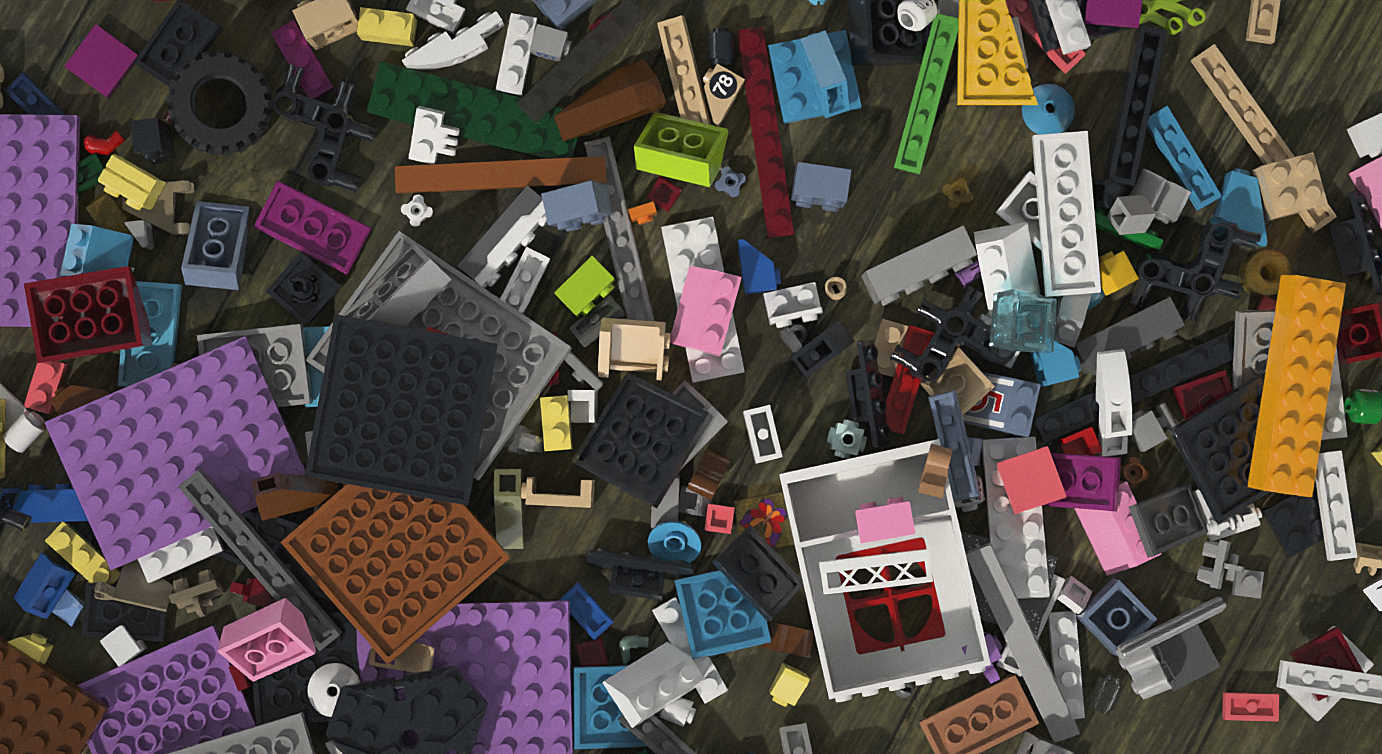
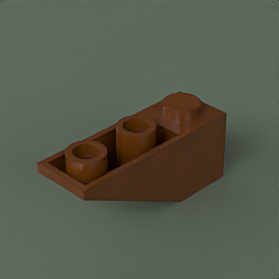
(289, 493)

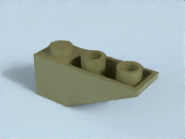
(509, 508)

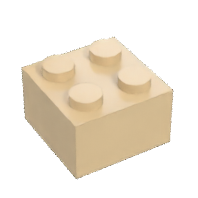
(326, 21)
(1290, 186)

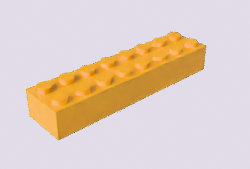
(1296, 385)

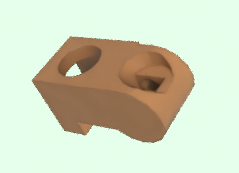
(935, 471)

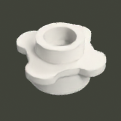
(424, 211)

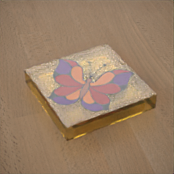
(767, 517)

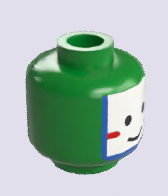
(1364, 406)

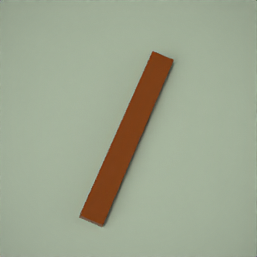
(499, 174)

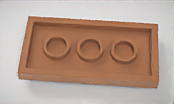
(980, 719)

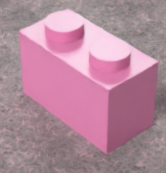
(884, 521)

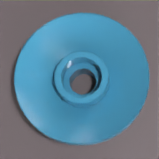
(1043, 122)
(663, 545)

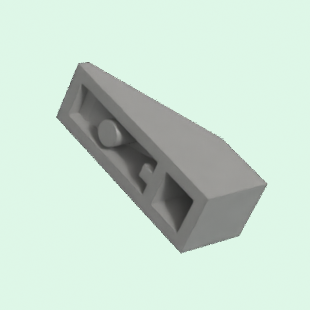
(1070, 317)

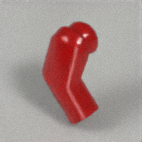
(103, 146)

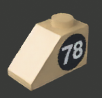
(721, 91)

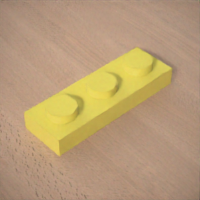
(82, 554)

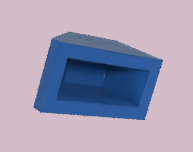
(757, 270)

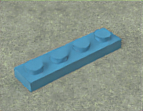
(1182, 158)

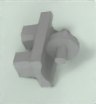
(1215, 576)

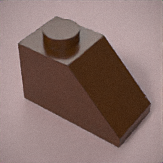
(75, 396)

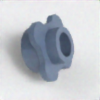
(731, 189)

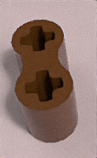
(708, 474)
(790, 639)

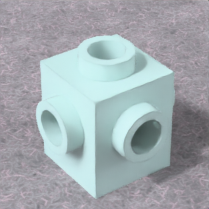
(836, 436)

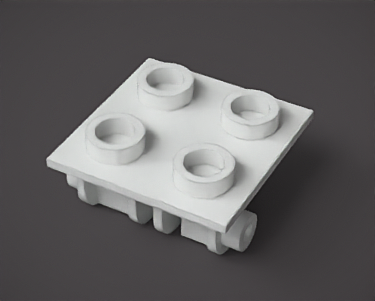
(1239, 522)

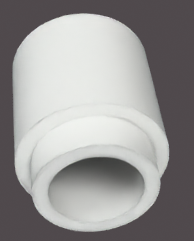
(678, 712)

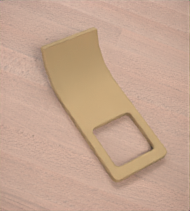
(413, 659)

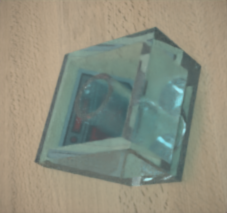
(1023, 321)

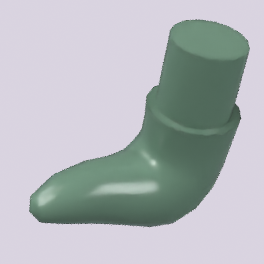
(629, 642)

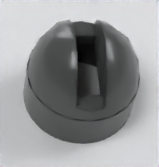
(904, 694)

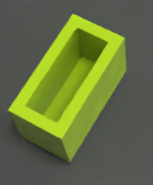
(585, 287)

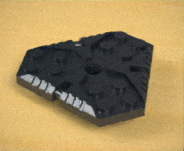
(437, 705)

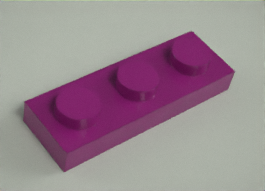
(300, 54)

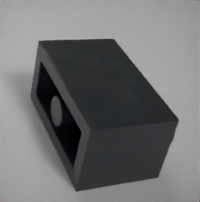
(153, 140)

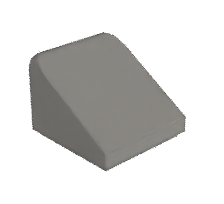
(142, 232)
(692, 502)

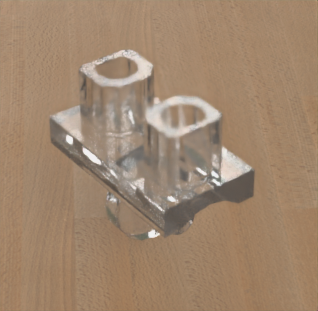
(524, 440)

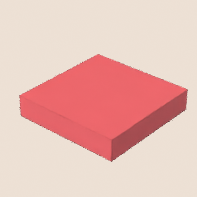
(1031, 480)

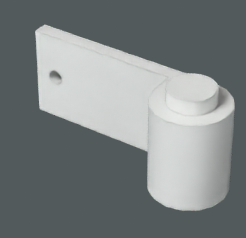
(21, 423)

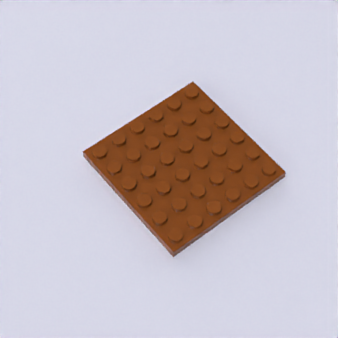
(394, 561)

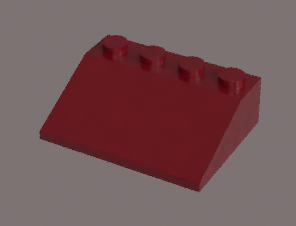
(86, 315)

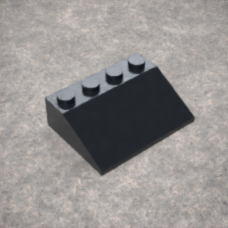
(880, 38)

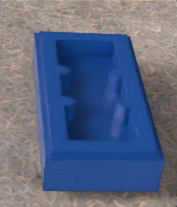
(587, 611)

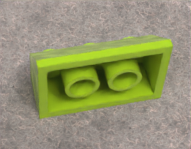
(681, 149)

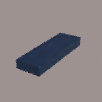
(32, 97)

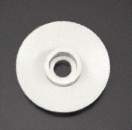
(329, 675)

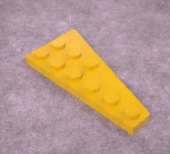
(990, 57)

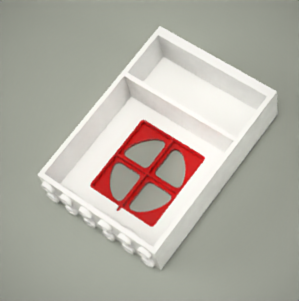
(825, 528)

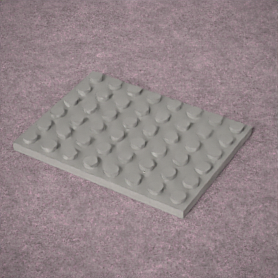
(524, 356)

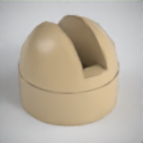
(841, 286)

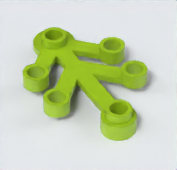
(1173, 7)

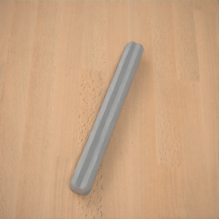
(1170, 628)

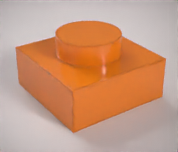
(643, 213)

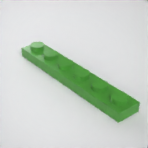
(927, 94)

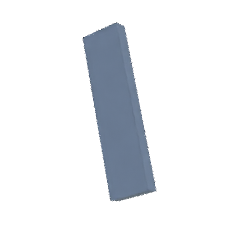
(953, 435)

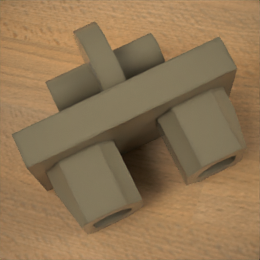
(199, 596)

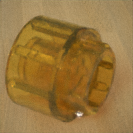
(1251, 272)

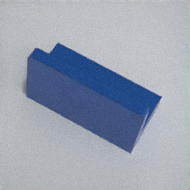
(43, 586)

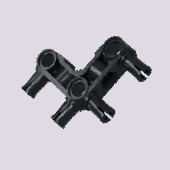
(317, 115)
(1208, 263)
(944, 341)

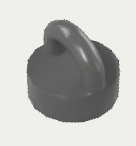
(791, 340)

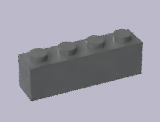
(1130, 334)

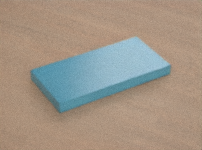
(162, 309)

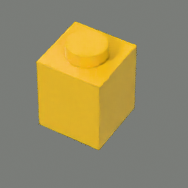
(1115, 272)

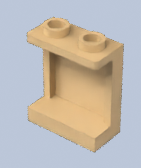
(633, 346)
(585, 499)

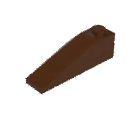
(618, 98)

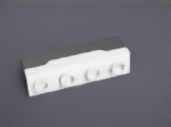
(504, 238)

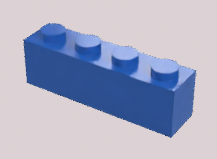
(50, 505)

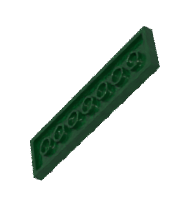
(476, 111)

